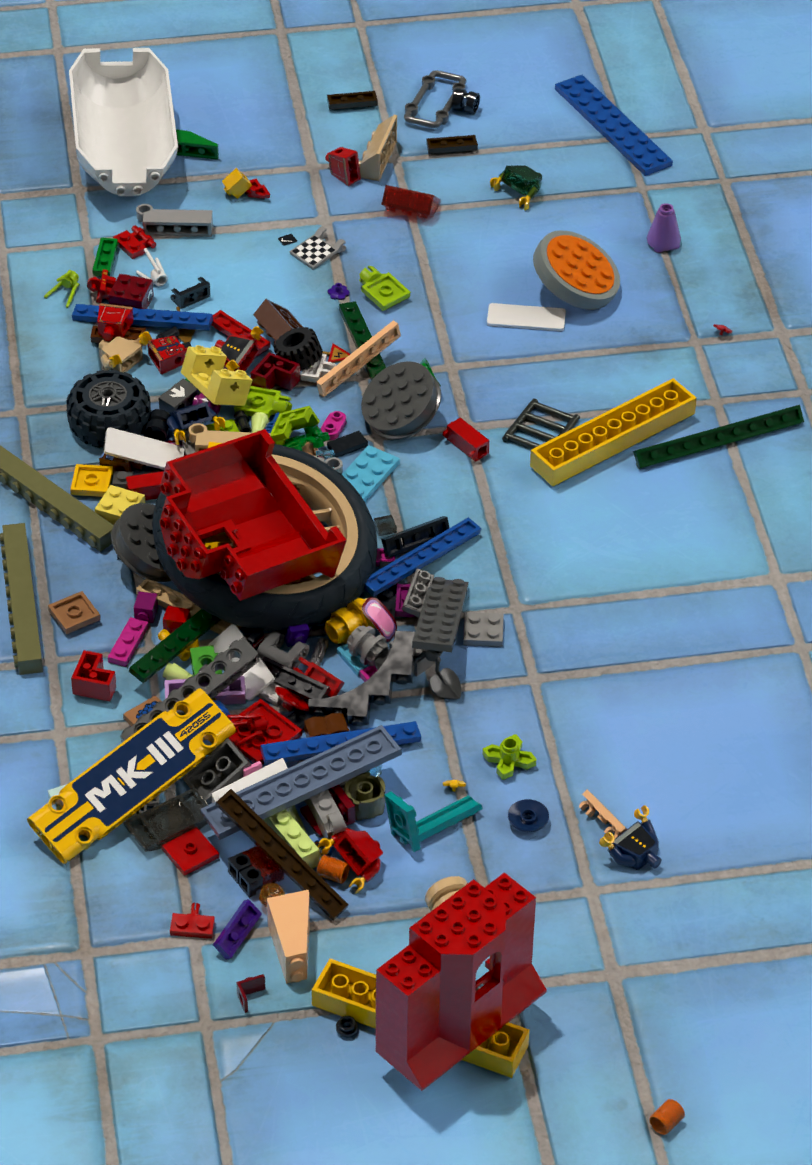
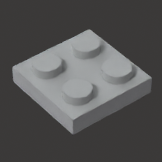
(483, 629)

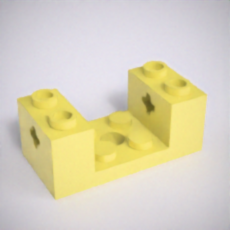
(206, 372)

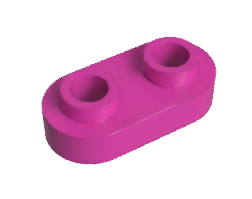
(334, 424)

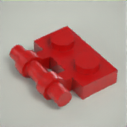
(131, 245)

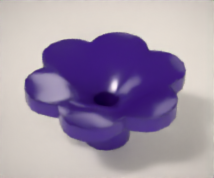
(338, 292)

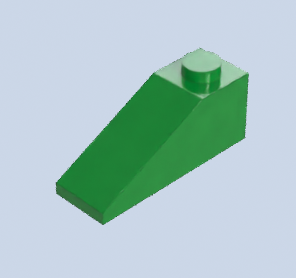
(195, 146)

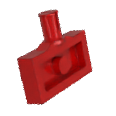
(192, 924)

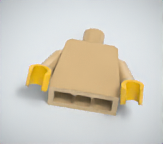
(123, 353)

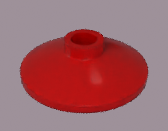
(291, 700)

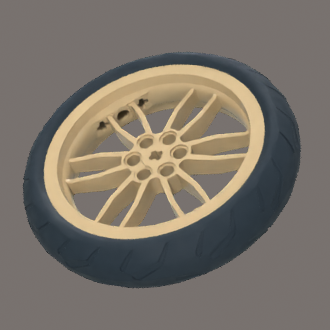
(302, 603)

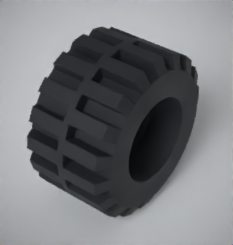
(299, 346)

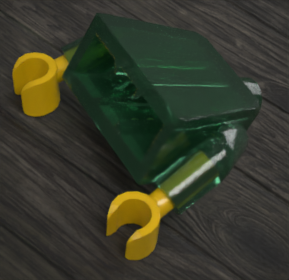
(522, 180)

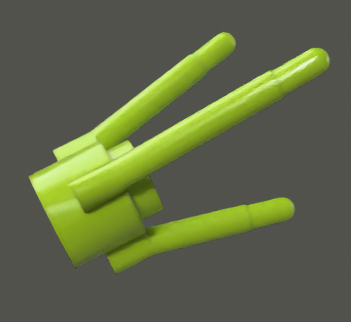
(68, 280)

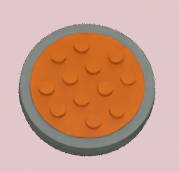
(576, 270)

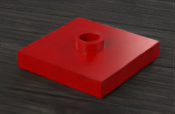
(190, 851)

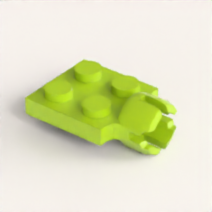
(382, 288)
(265, 401)

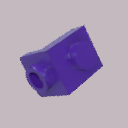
(296, 634)

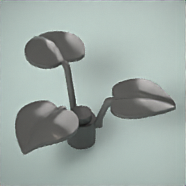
(443, 683)

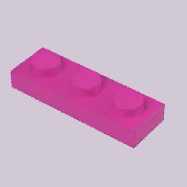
(128, 642)

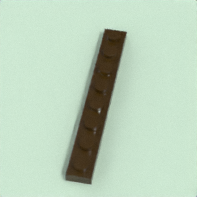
(282, 854)

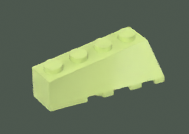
(291, 830)

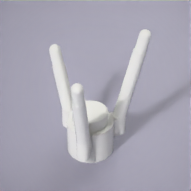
(157, 274)

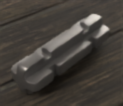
(319, 651)

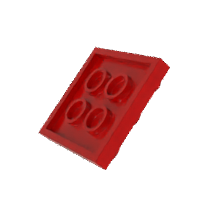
(277, 730)

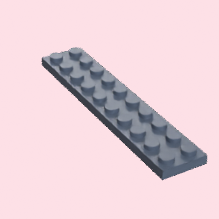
(309, 778)

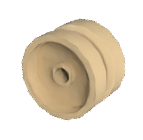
(443, 890)

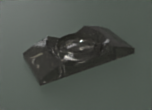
(167, 820)

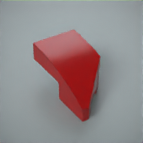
(257, 190)

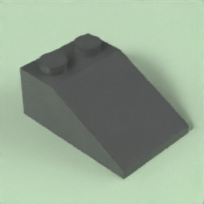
(217, 770)

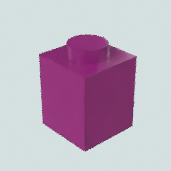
(146, 606)

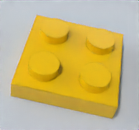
(91, 480)

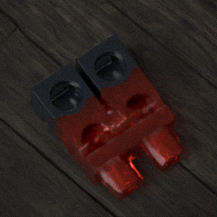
(253, 870)

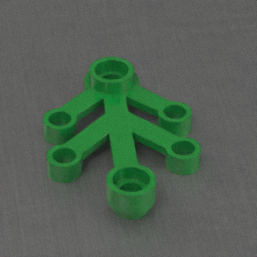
(308, 436)

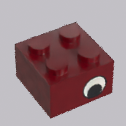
(131, 292)

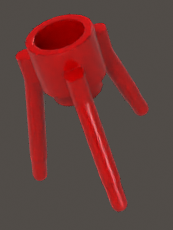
(255, 723)

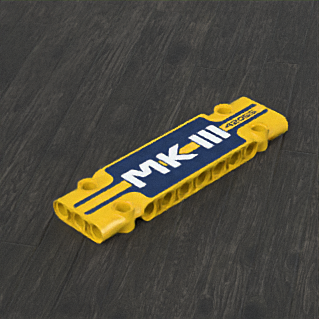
(131, 775)

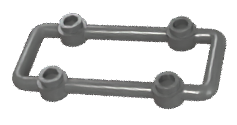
(428, 83)

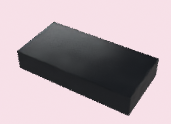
(347, 444)

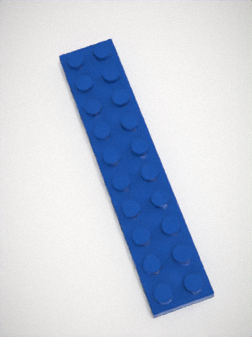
(613, 125)

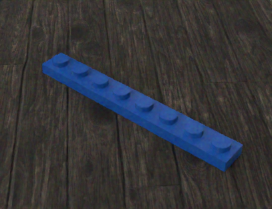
(151, 317)
(421, 556)
(308, 747)

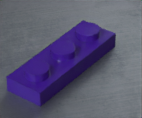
(237, 929)

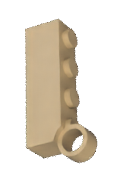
(205, 436)

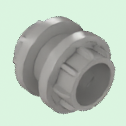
(366, 644)

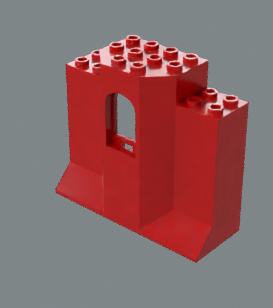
(251, 499)
(428, 990)

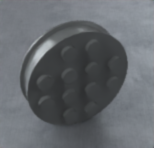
(401, 400)
(135, 544)

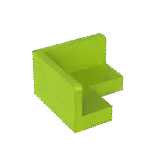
(291, 421)

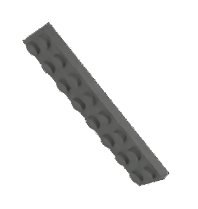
(440, 615)

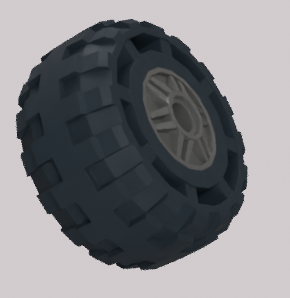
(105, 402)

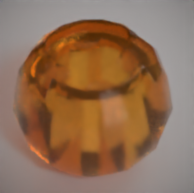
(270, 890)

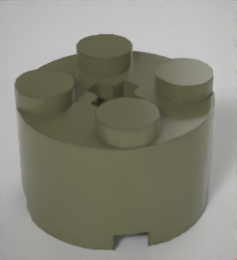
(367, 795)

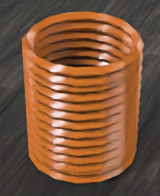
(333, 869)
(667, 1116)

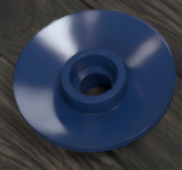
(528, 815)

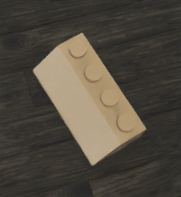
(379, 149)

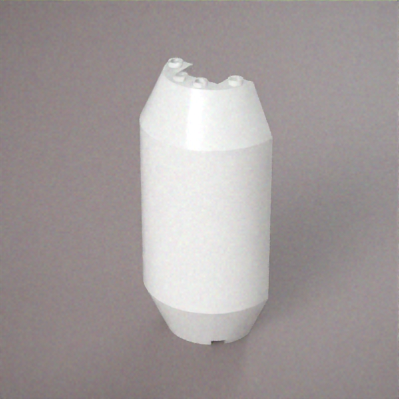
(123, 120)

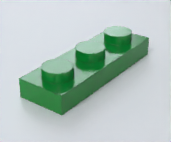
(105, 256)

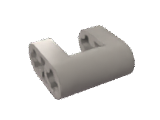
(271, 649)

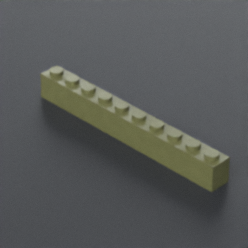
(54, 501)
(22, 599)

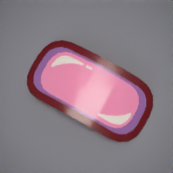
(380, 617)

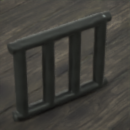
(526, 414)

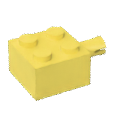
(116, 501)

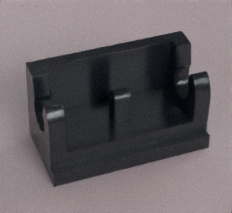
(191, 294)

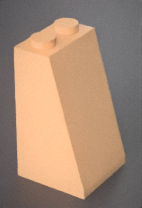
(289, 928)

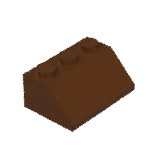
(275, 319)

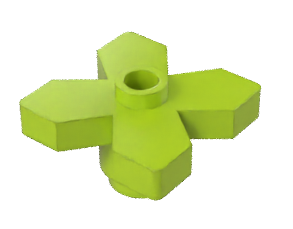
(508, 756)

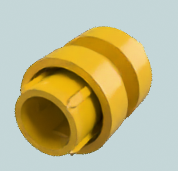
(346, 620)

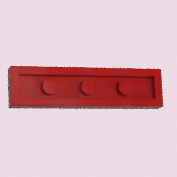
(230, 326)

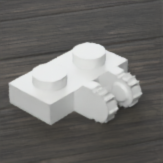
(318, 370)

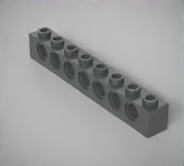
(217, 682)

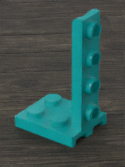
(404, 824)

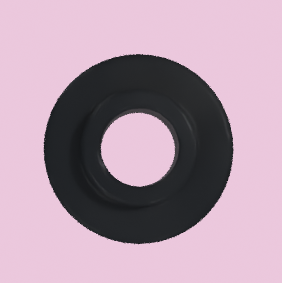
(346, 1021)

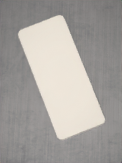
(526, 317)
(140, 448)
(258, 676)

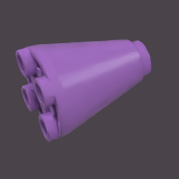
(664, 231)

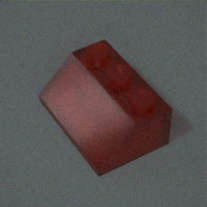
(410, 202)

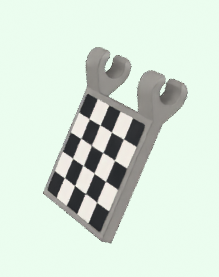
(315, 250)

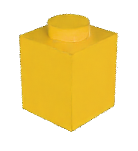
(236, 183)

